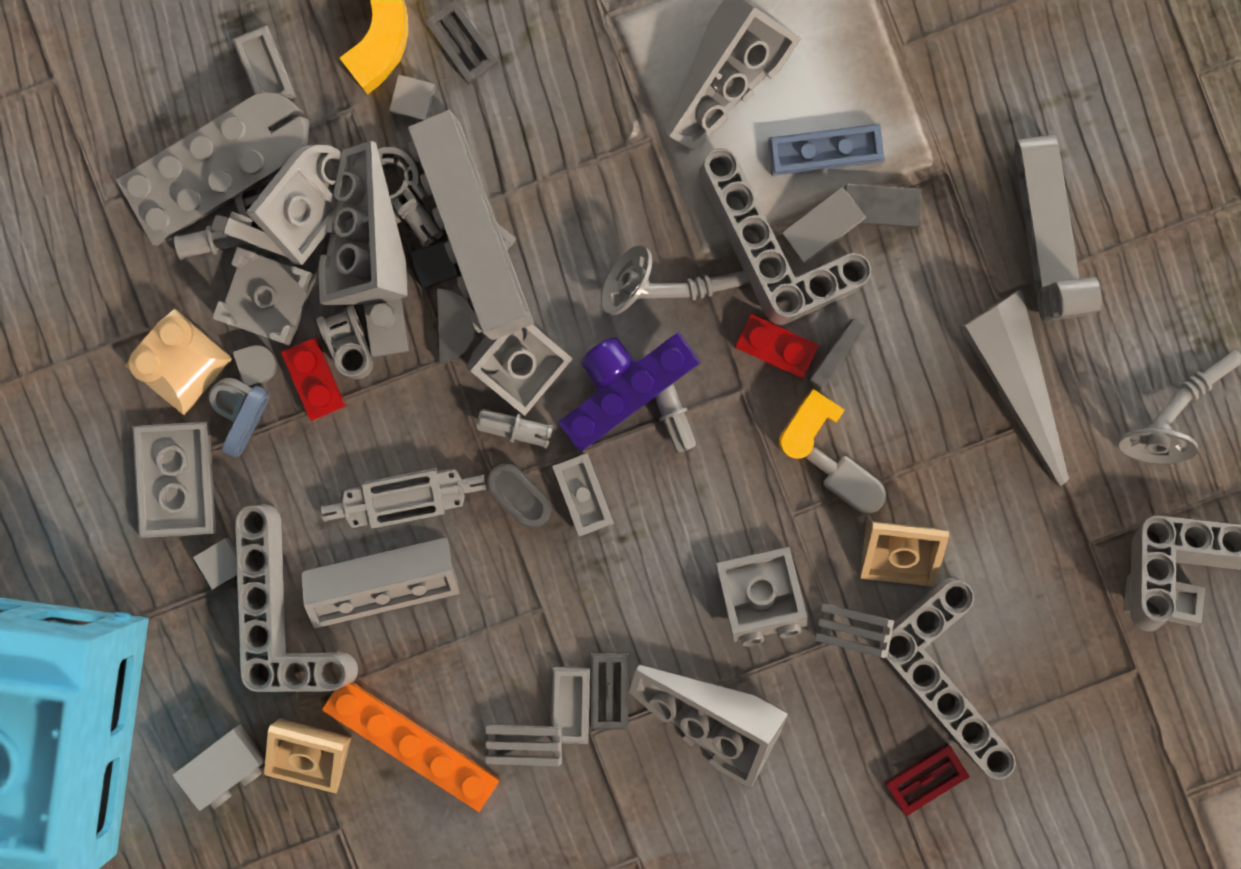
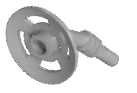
(634, 282)
(1158, 438)

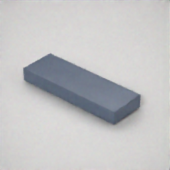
(826, 149)

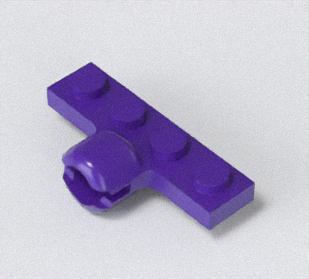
(624, 385)

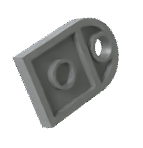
(299, 202)

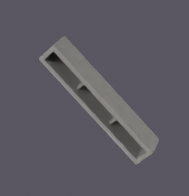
(470, 226)

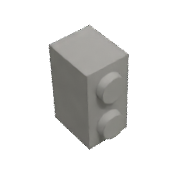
(219, 768)

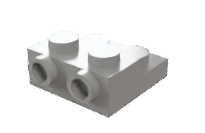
(762, 596)

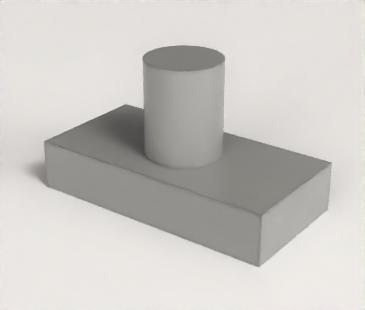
(387, 328)

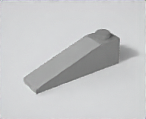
(732, 59)
(364, 246)
(725, 723)

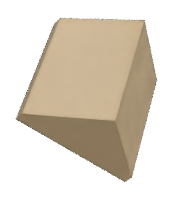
(902, 553)
(306, 755)

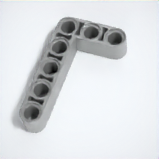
(1050, 234)
(769, 250)
(1170, 551)
(272, 615)
(938, 683)

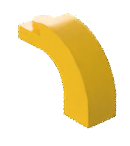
(382, 46)

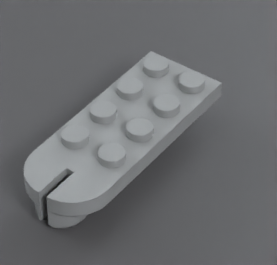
(214, 165)

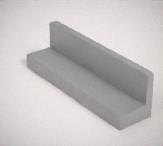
(379, 583)

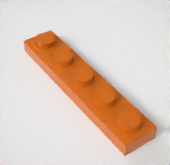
(412, 745)

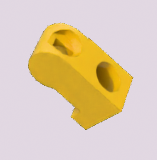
(798, 435)

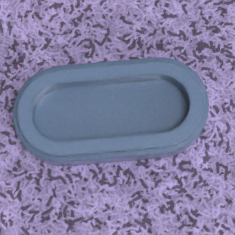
(246, 422)

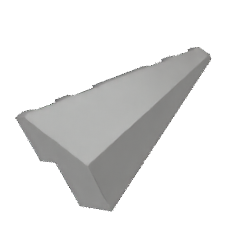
(1009, 354)

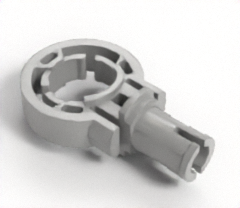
(413, 210)

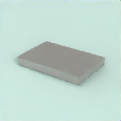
(174, 479)

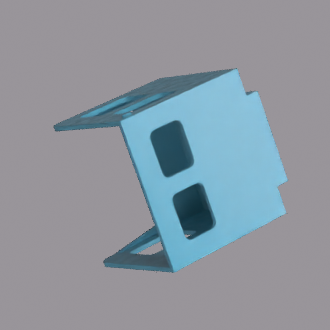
(58, 735)

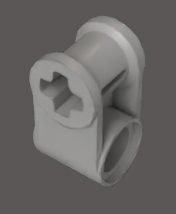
(345, 335)

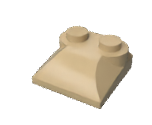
(178, 361)

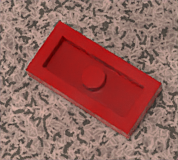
(776, 346)
(313, 379)

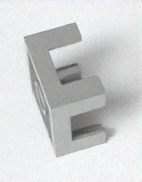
(265, 297)

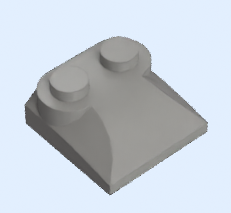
(519, 365)

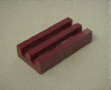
(919, 766)

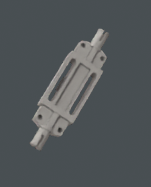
(364, 505)

